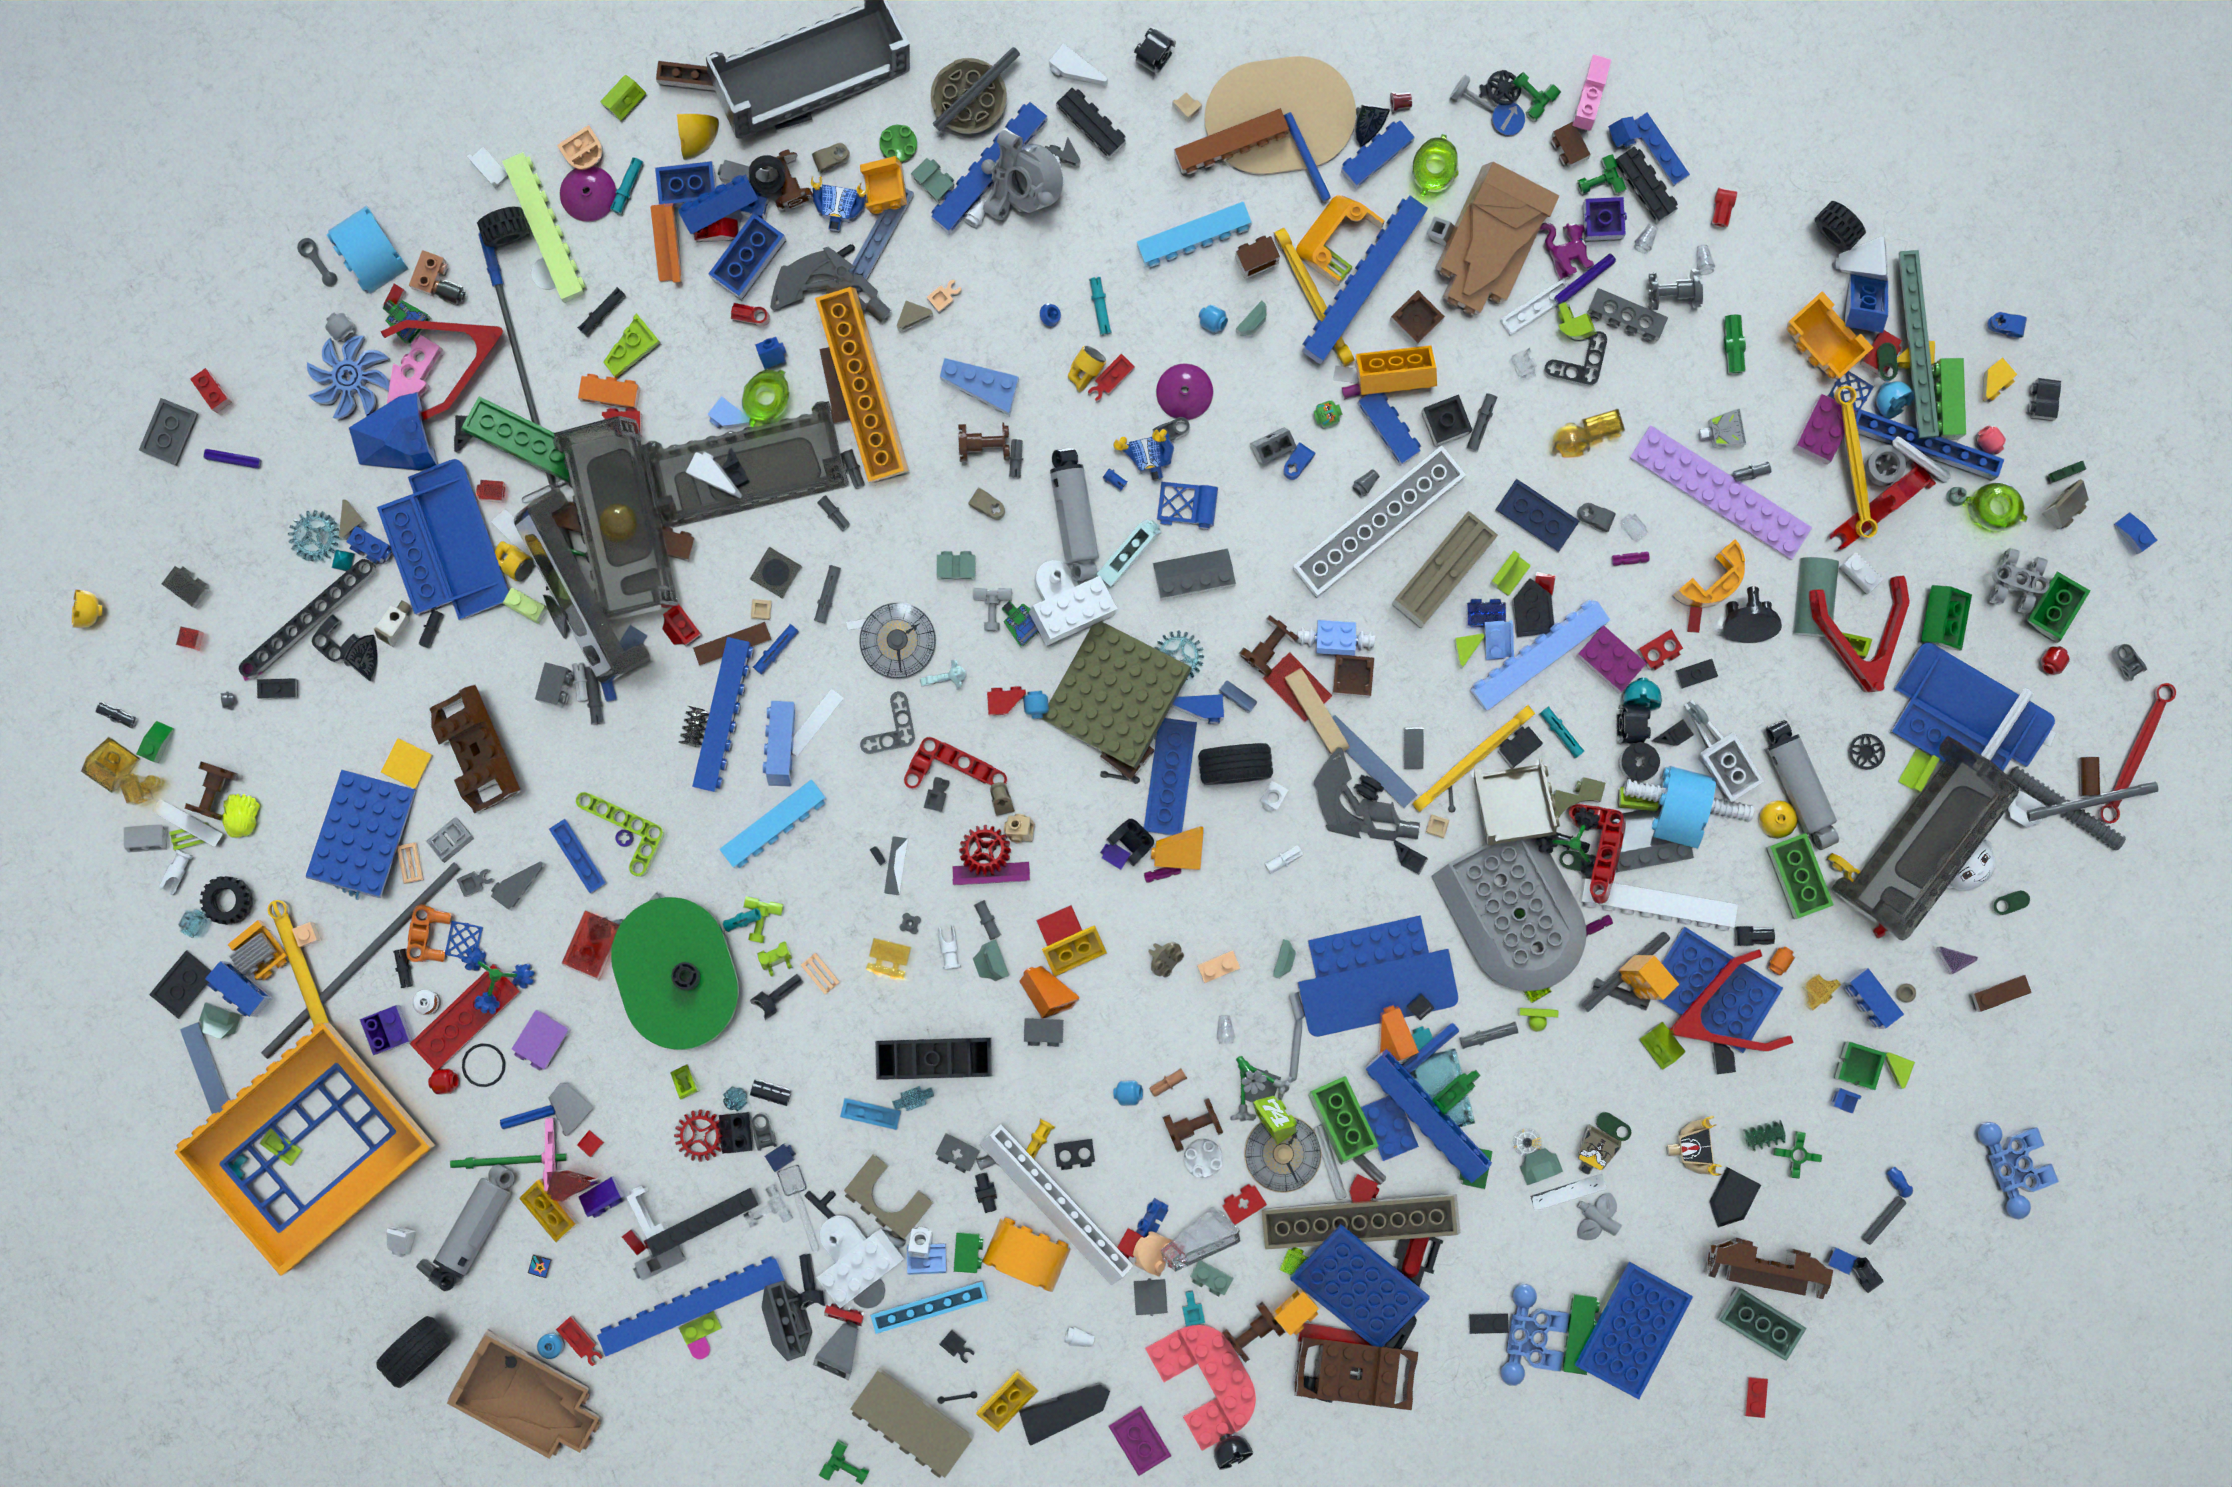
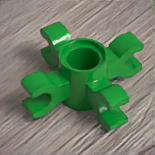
(1796, 1165)

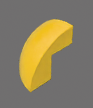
(696, 133)

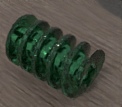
(1764, 1135)

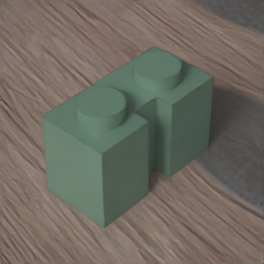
(932, 180)
(956, 566)

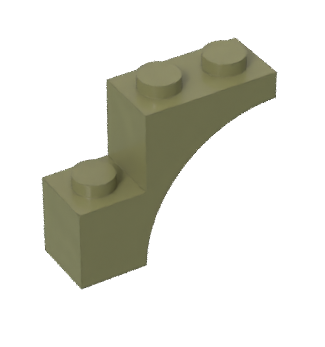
(1587, 791)

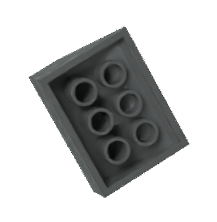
(1644, 850)

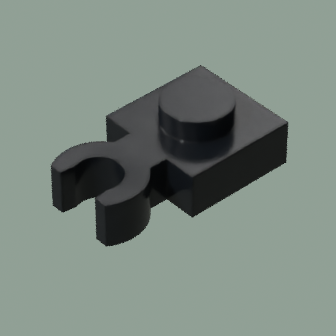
(955, 1344)

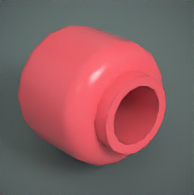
(1991, 439)

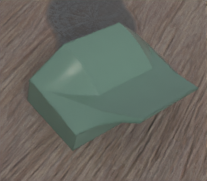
(1253, 320)
(1285, 959)
(990, 962)
(219, 1021)
(1540, 1166)

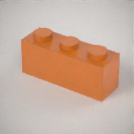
(609, 391)

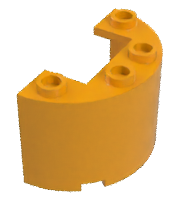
(1826, 338)
(1733, 561)
(1026, 1255)

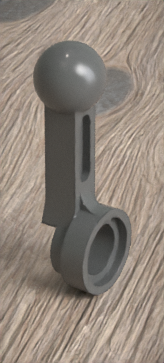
(328, 277)

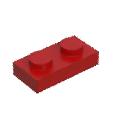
(837, 1313)
(1756, 1397)

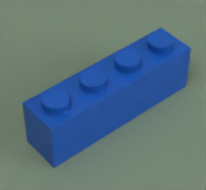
(1377, 154)
(718, 203)
(1389, 427)

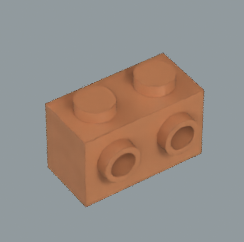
(428, 273)

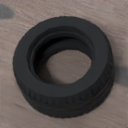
(1235, 763)
(413, 1352)

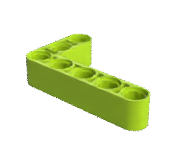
(627, 824)

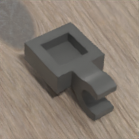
(936, 797)

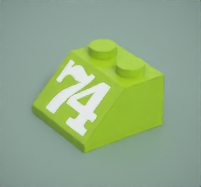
(1275, 1118)

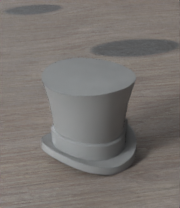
(1885, 465)

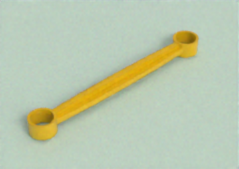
(1310, 289)
(1856, 461)
(1473, 758)

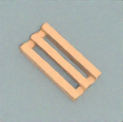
(410, 863)
(810, 961)

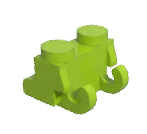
(775, 957)

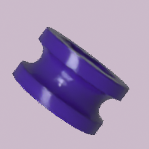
(628, 842)

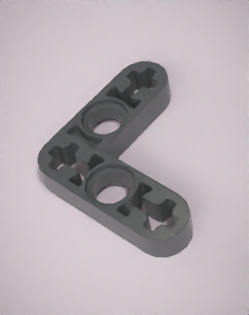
(896, 735)

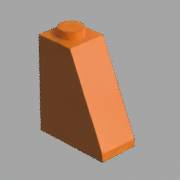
(1047, 992)

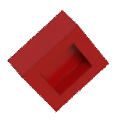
(1546, 581)

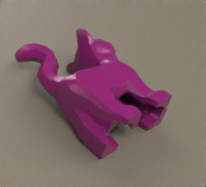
(1567, 252)

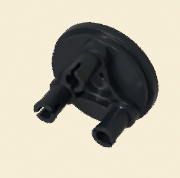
(1752, 623)

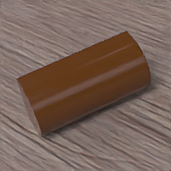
(2089, 776)

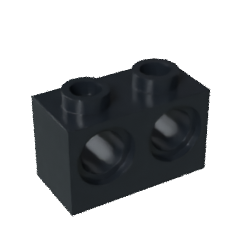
(735, 1132)
(1074, 1147)

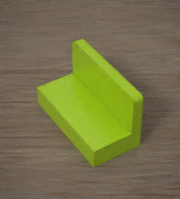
(623, 97)
(1510, 573)
(1918, 770)
(1662, 1045)

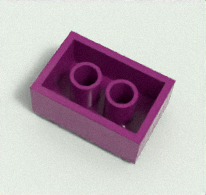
(1822, 430)
(1611, 659)

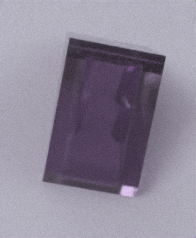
(1954, 960)

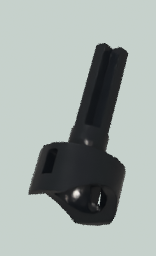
(767, 1003)
(810, 1295)

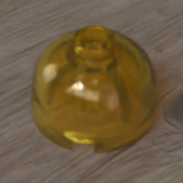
(1570, 441)
(618, 522)

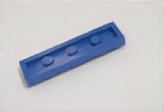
(1661, 149)
(577, 856)

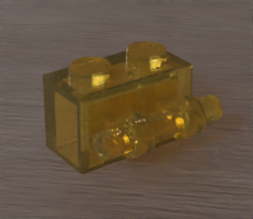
(138, 788)
(889, 952)

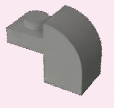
(1440, 230)

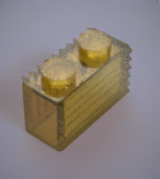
(1603, 426)

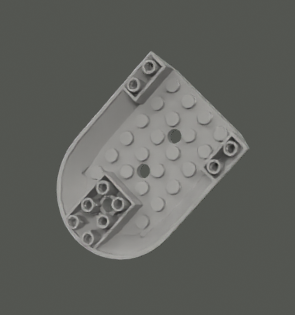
(1488, 920)

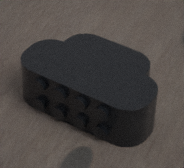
(933, 1058)

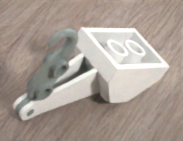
(1726, 758)

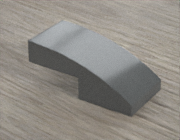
(1413, 748)

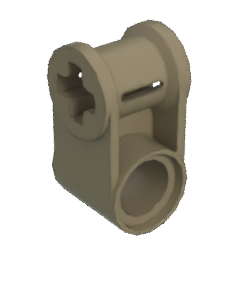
(828, 158)
(984, 502)
(1001, 799)

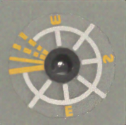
(1527, 1142)

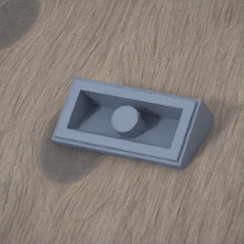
(632, 638)
(1238, 696)

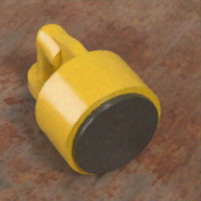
(1089, 361)
(516, 564)

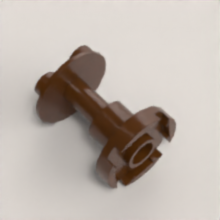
(790, 190)
(975, 442)
(1264, 651)
(213, 782)
(1185, 1128)
(1260, 1327)

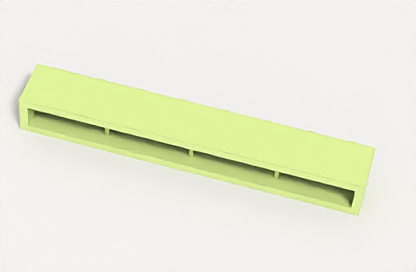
(543, 227)

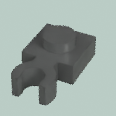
(472, 883)

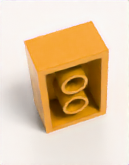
(1648, 977)

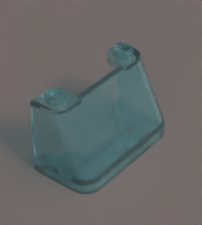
(1436, 1074)

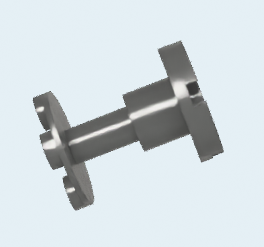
(1683, 289)

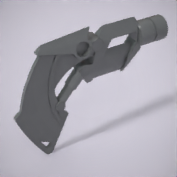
(793, 278)
(1331, 782)

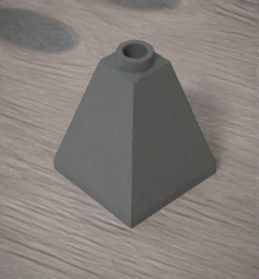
(839, 1351)

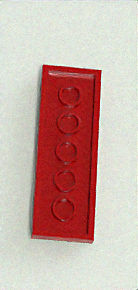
(461, 1021)

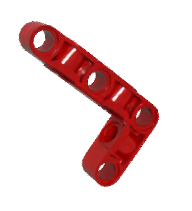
(950, 756)
(1610, 843)

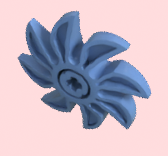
(339, 377)

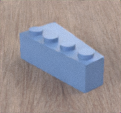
(987, 385)
(779, 743)

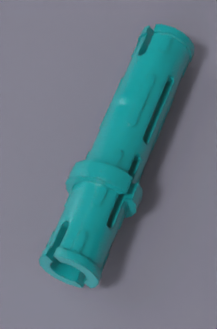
(628, 181)
(1100, 305)
(1561, 731)

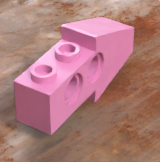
(1592, 92)
(402, 385)

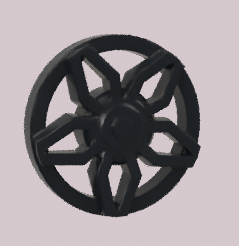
(1503, 88)
(1866, 751)

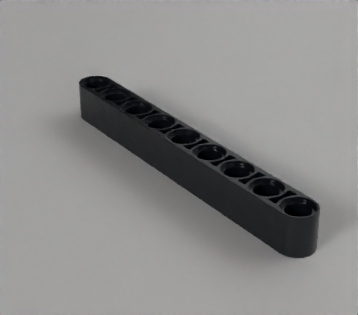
(297, 620)

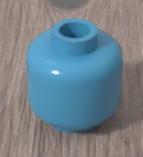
(1213, 318)
(1036, 704)
(1128, 1093)
(556, 1344)

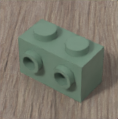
(1212, 1277)

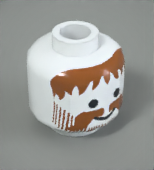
(431, 999)

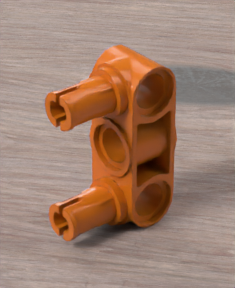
(419, 934)

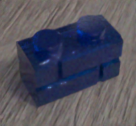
(1480, 612)

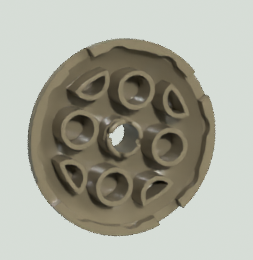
(954, 82)

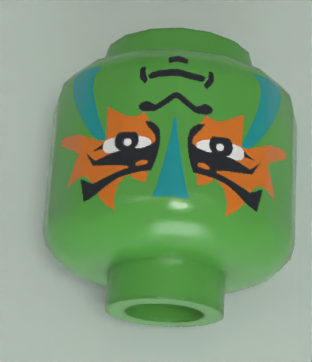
(1327, 413)

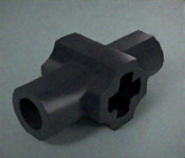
(985, 1192)

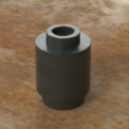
(450, 292)

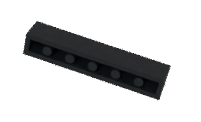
(700, 1223)

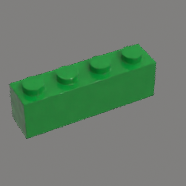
(1579, 1330)

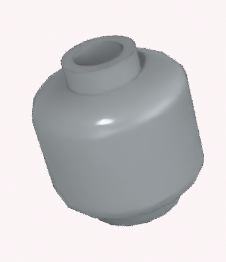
(339, 326)

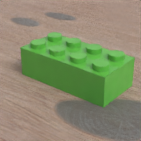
(1950, 397)
(1800, 876)
(1343, 1120)

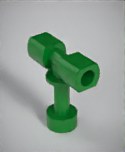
(1540, 98)
(1609, 176)
(837, 1462)

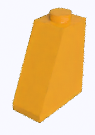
(1180, 850)

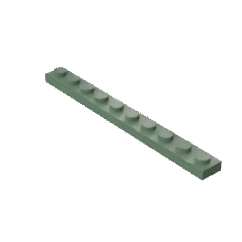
(1918, 344)

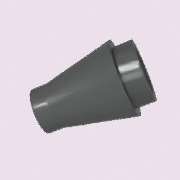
(1364, 484)

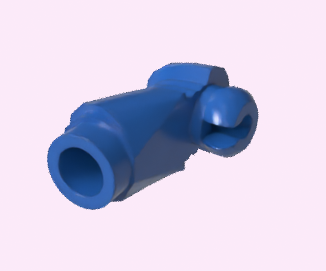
(1900, 1182)

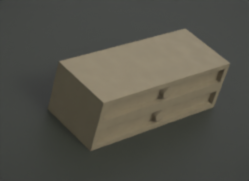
(1444, 569)
(911, 1423)

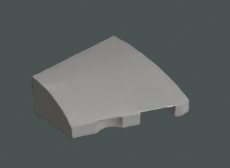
(569, 1107)

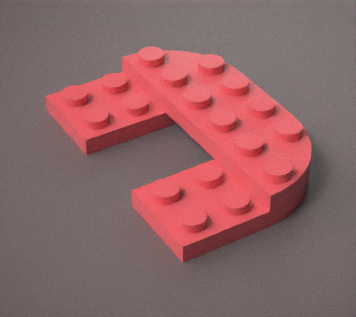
(1222, 1370)

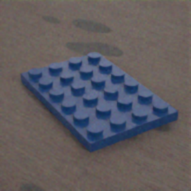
(360, 833)
(1739, 1002)
(1359, 1287)
(1634, 1330)

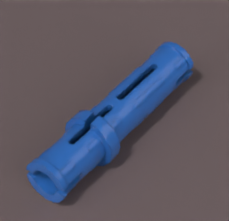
(760, 667)

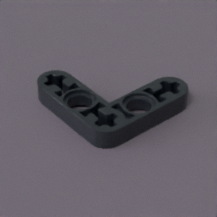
(1581, 370)

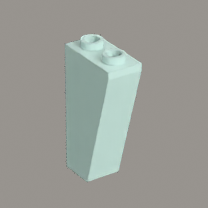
(1129, 551)

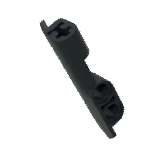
(1062, 1412)

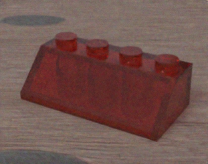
(569, 1184)

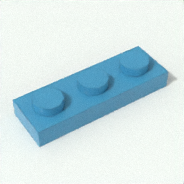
(870, 1113)

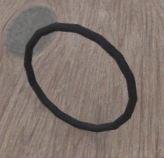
(463, 1065)

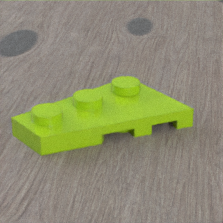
(632, 346)

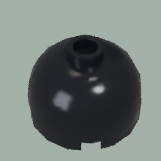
(1231, 1450)

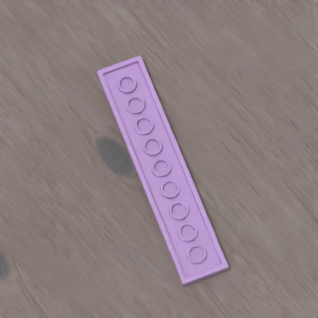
(1720, 492)

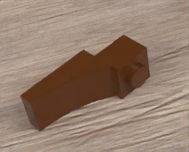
(2001, 993)

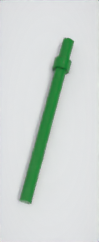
(470, 1162)

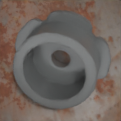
(227, 700)

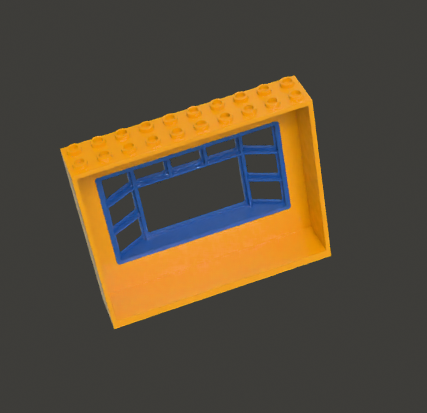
(263, 1106)

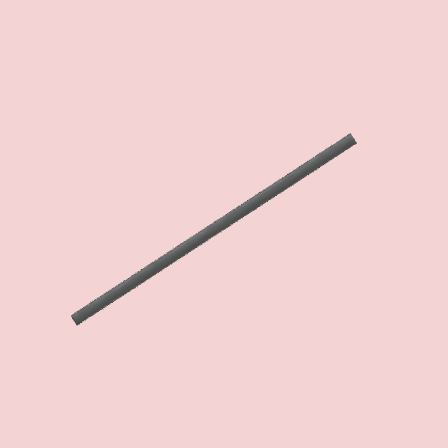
(362, 958)

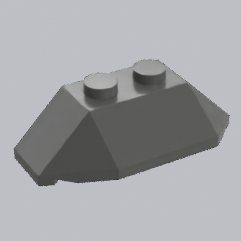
(785, 1321)

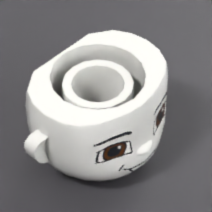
(1976, 870)

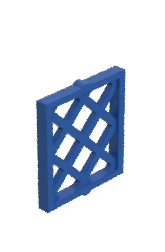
(1858, 380)
(450, 938)

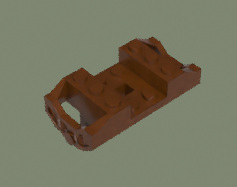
(475, 748)
(1787, 1277)
(1377, 1373)

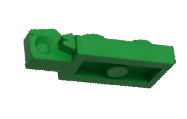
(1455, 1091)

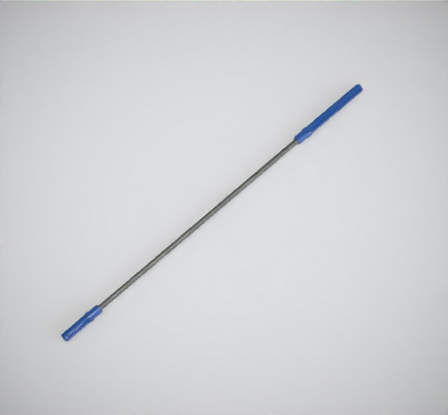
(496, 279)

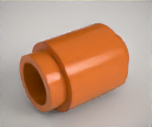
(1781, 960)

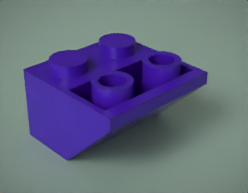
(386, 1030)
(601, 1196)

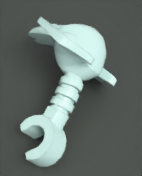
(956, 674)

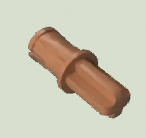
(1168, 1082)

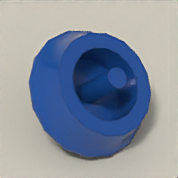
(1050, 314)

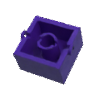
(1604, 218)

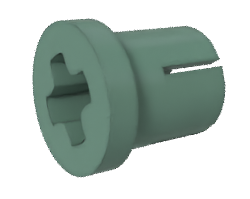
(1952, 500)

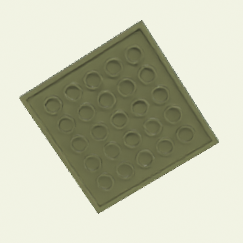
(1116, 693)

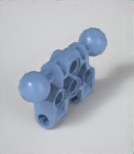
(2044, 1176)
(1525, 1297)

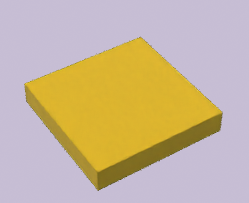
(406, 763)

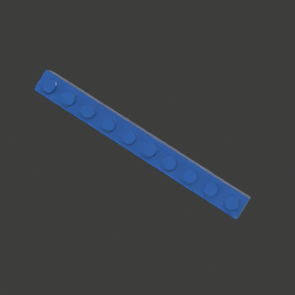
(1364, 280)
(690, 1307)

